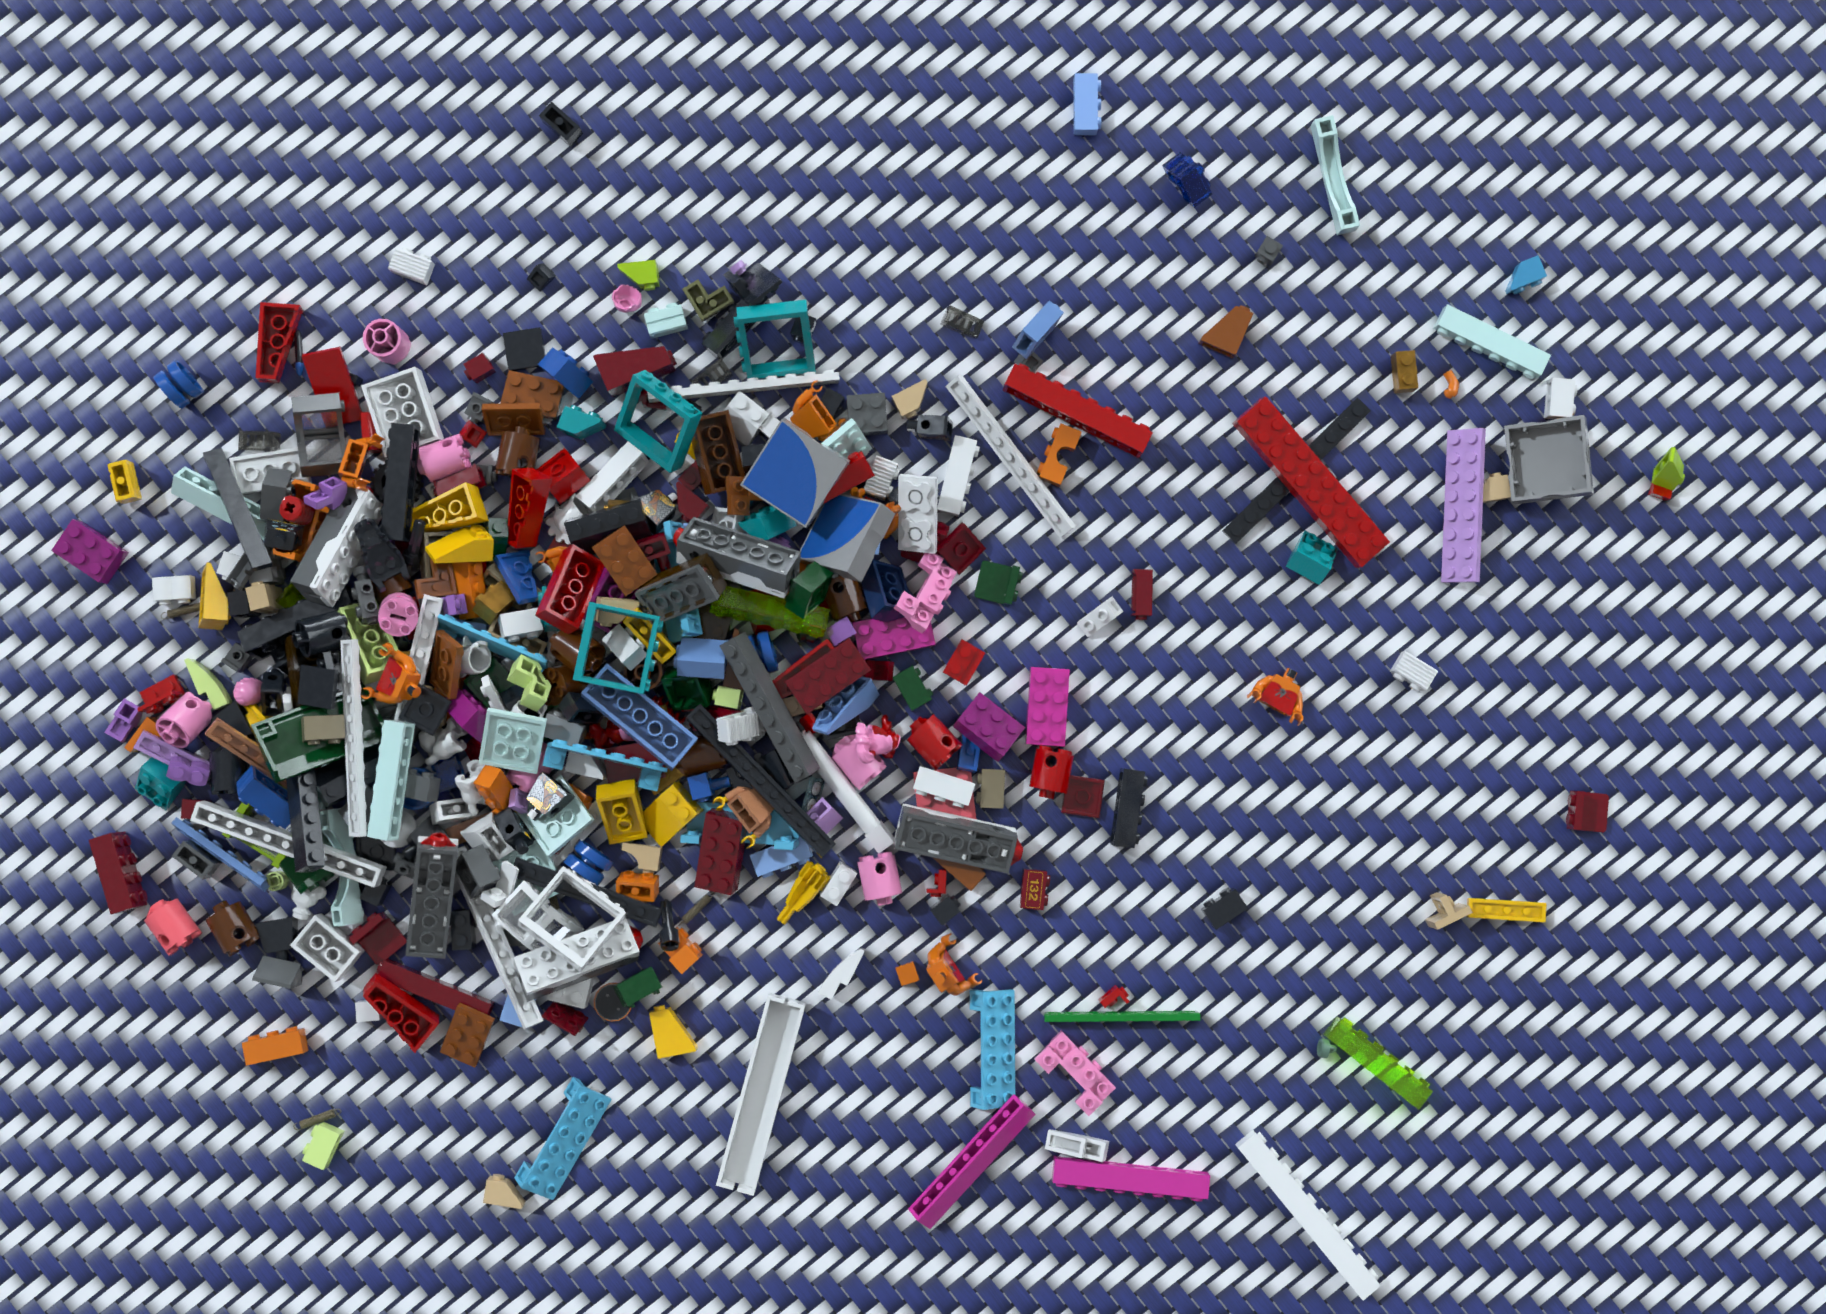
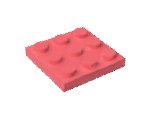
(947, 807)

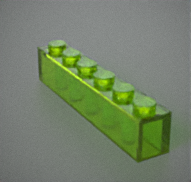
(768, 611)
(1377, 1062)

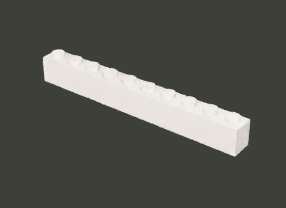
(281, 842)
(1308, 1215)

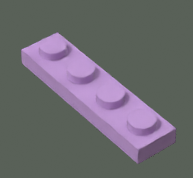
(161, 750)

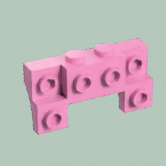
(934, 590)
(1077, 1064)

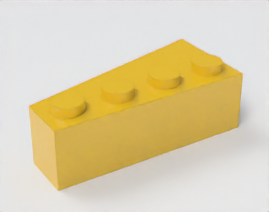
(452, 509)

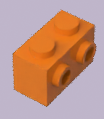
(638, 885)

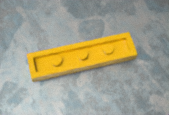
(1507, 910)

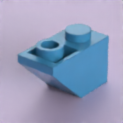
(1526, 273)

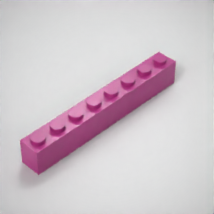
(971, 1161)
(1130, 1177)

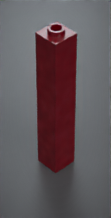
(431, 987)

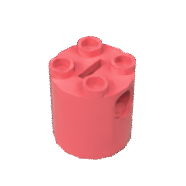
(171, 925)

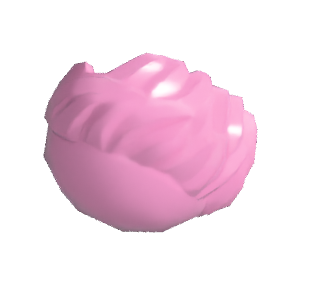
(626, 298)
(247, 691)

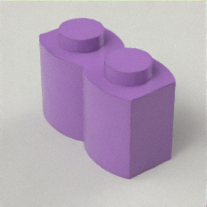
(184, 770)

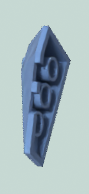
(846, 705)

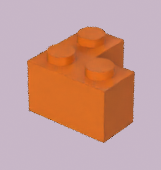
(686, 954)

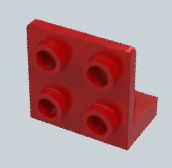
(160, 695)

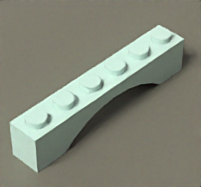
(1340, 201)
(347, 904)

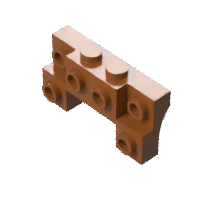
(738, 497)

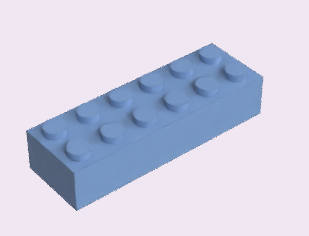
(640, 718)

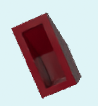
(689, 503)

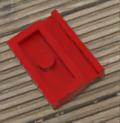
(964, 662)

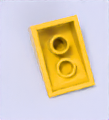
(463, 545)
(213, 601)
(621, 811)
(670, 813)

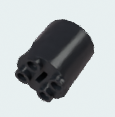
(320, 633)
(225, 771)

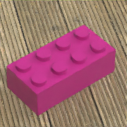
(883, 639)
(1047, 706)

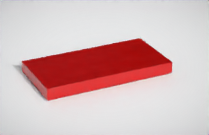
(330, 374)

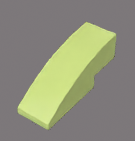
(208, 684)

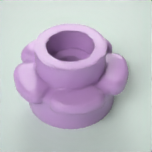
(738, 268)

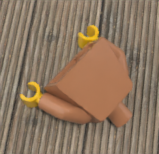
(749, 809)

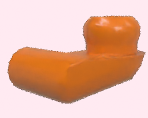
(1453, 386)

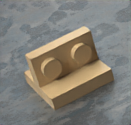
(1447, 911)

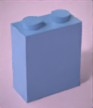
(1038, 329)
(700, 658)

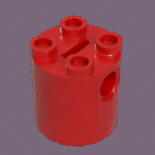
(933, 740)
(1050, 778)

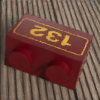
(1033, 889)

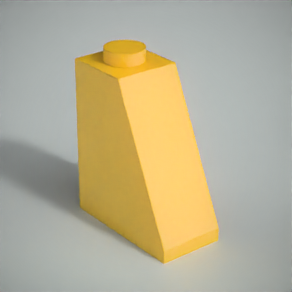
(669, 1033)

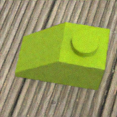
(641, 273)
(1669, 470)

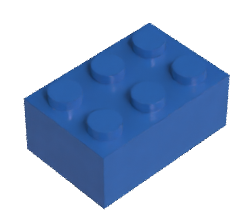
(265, 796)

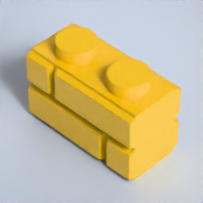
(124, 481)

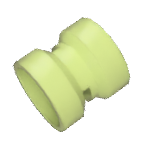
(280, 882)

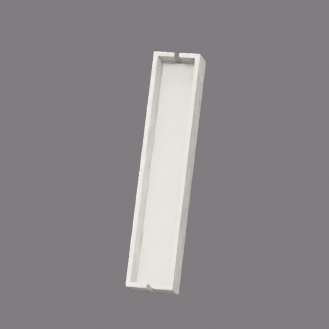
(761, 1094)

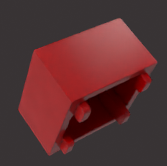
(565, 475)

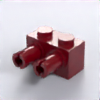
(656, 548)

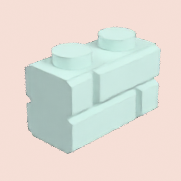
(665, 320)

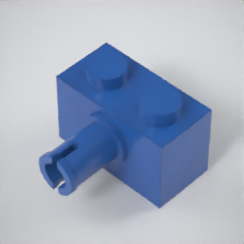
(704, 787)

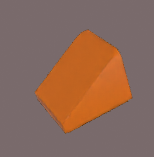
(907, 973)

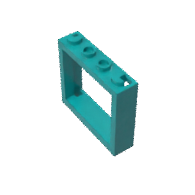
(774, 312)
(662, 456)
(586, 640)

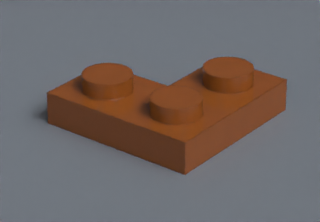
(440, 585)

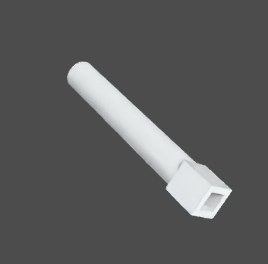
(874, 830)

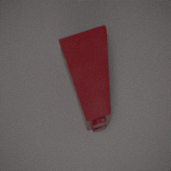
(619, 367)

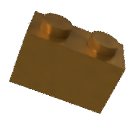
(1404, 371)
(494, 602)

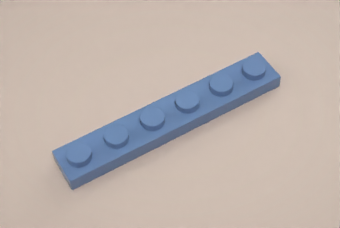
(215, 849)

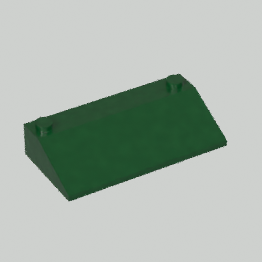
(282, 738)

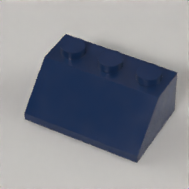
(883, 589)

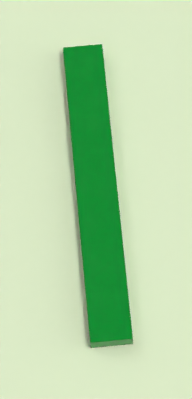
(1098, 1016)

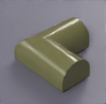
(705, 304)

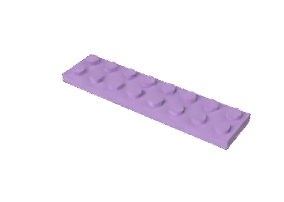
(1463, 505)

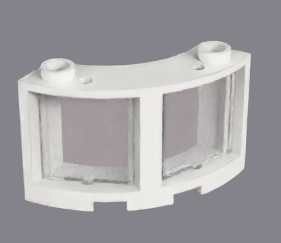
(553, 921)

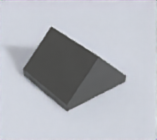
(278, 972)

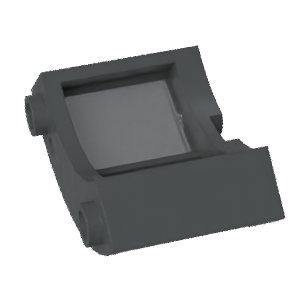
(321, 431)

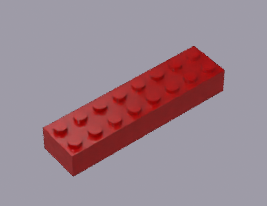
(1077, 410)

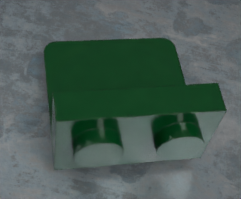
(998, 583)
(304, 880)

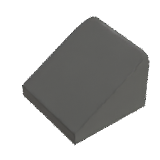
(1032, 361)

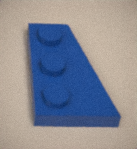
(518, 575)

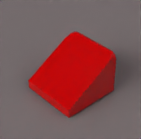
(472, 433)
(1660, 492)
(807, 722)

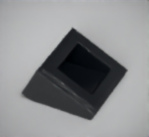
(541, 276)

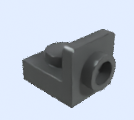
(1268, 251)
(489, 474)

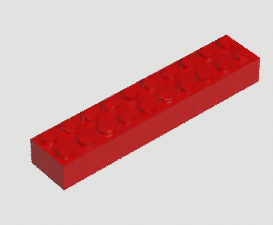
(1311, 482)

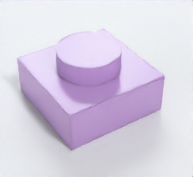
(518, 801)

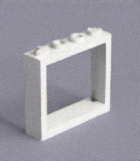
(550, 941)

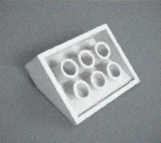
(402, 400)

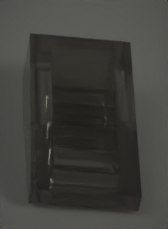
(959, 328)
(721, 378)
(271, 441)

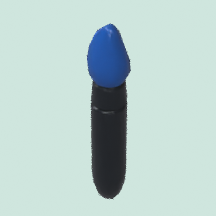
(298, 352)

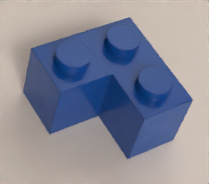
(564, 370)

